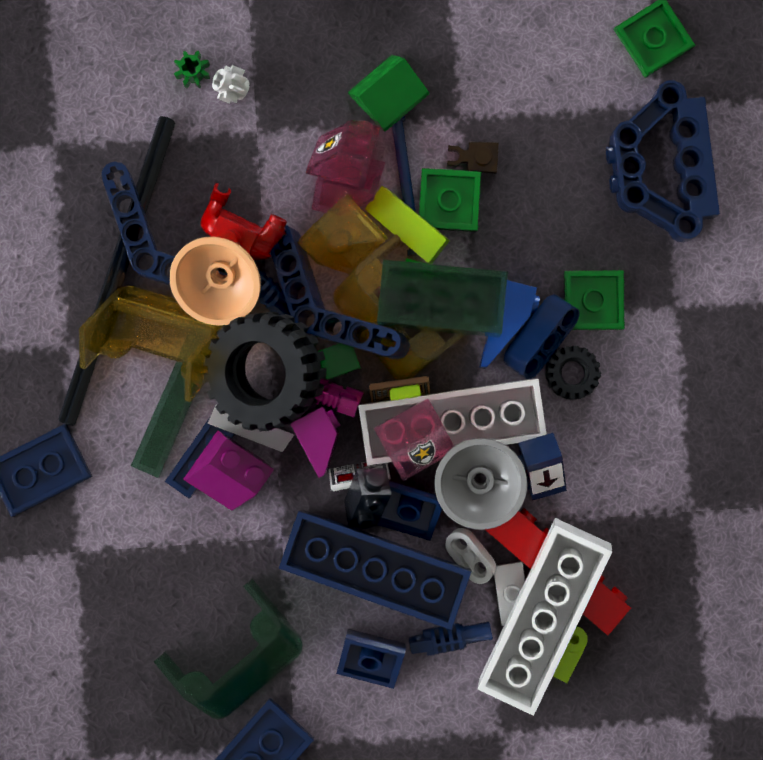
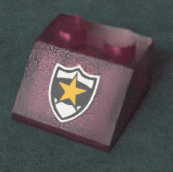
(345, 153)
(414, 438)

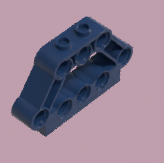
(653, 207)

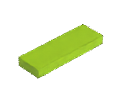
(407, 224)

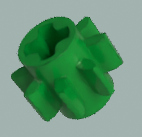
(199, 67)

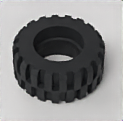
(229, 378)

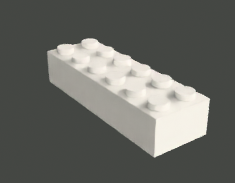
(497, 412)
(544, 616)

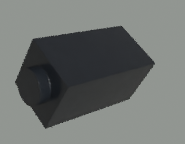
(367, 497)

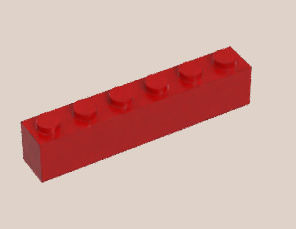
(525, 540)

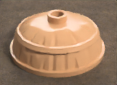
(206, 292)

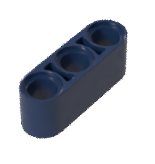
(541, 336)

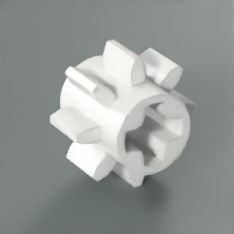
(230, 84)

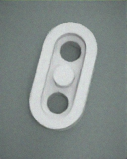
(470, 555)

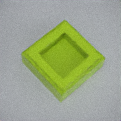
(405, 392)

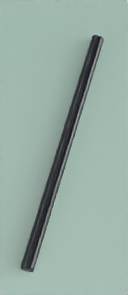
(120, 260)

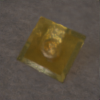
(342, 237)

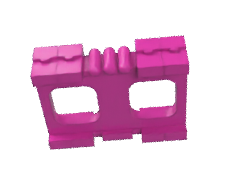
(344, 399)

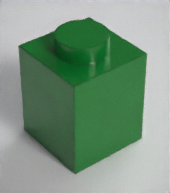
(339, 361)

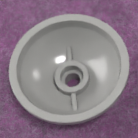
(484, 503)

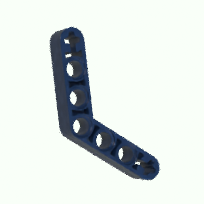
(133, 219)
(312, 304)

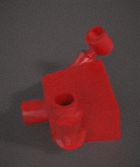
(226, 225)

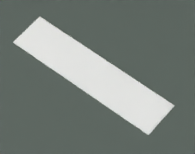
(275, 438)

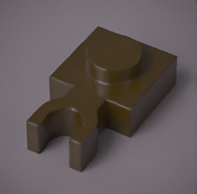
(479, 157)

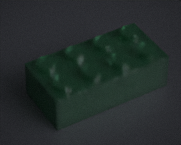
(442, 298)

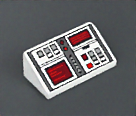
(342, 476)

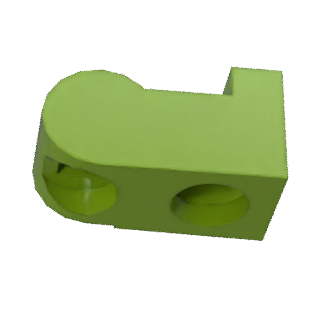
(571, 655)

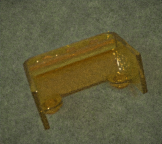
(357, 300)
(149, 324)

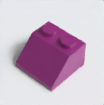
(318, 437)
(228, 472)

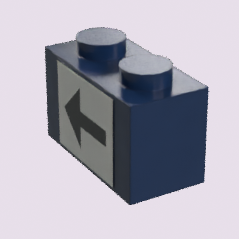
(542, 466)

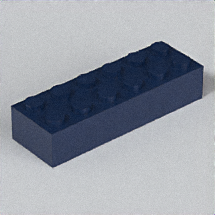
(375, 569)

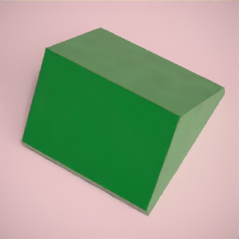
(389, 92)

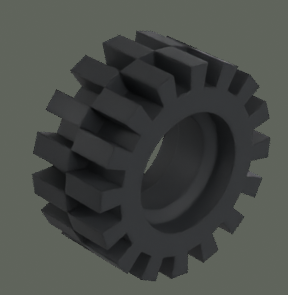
(590, 368)

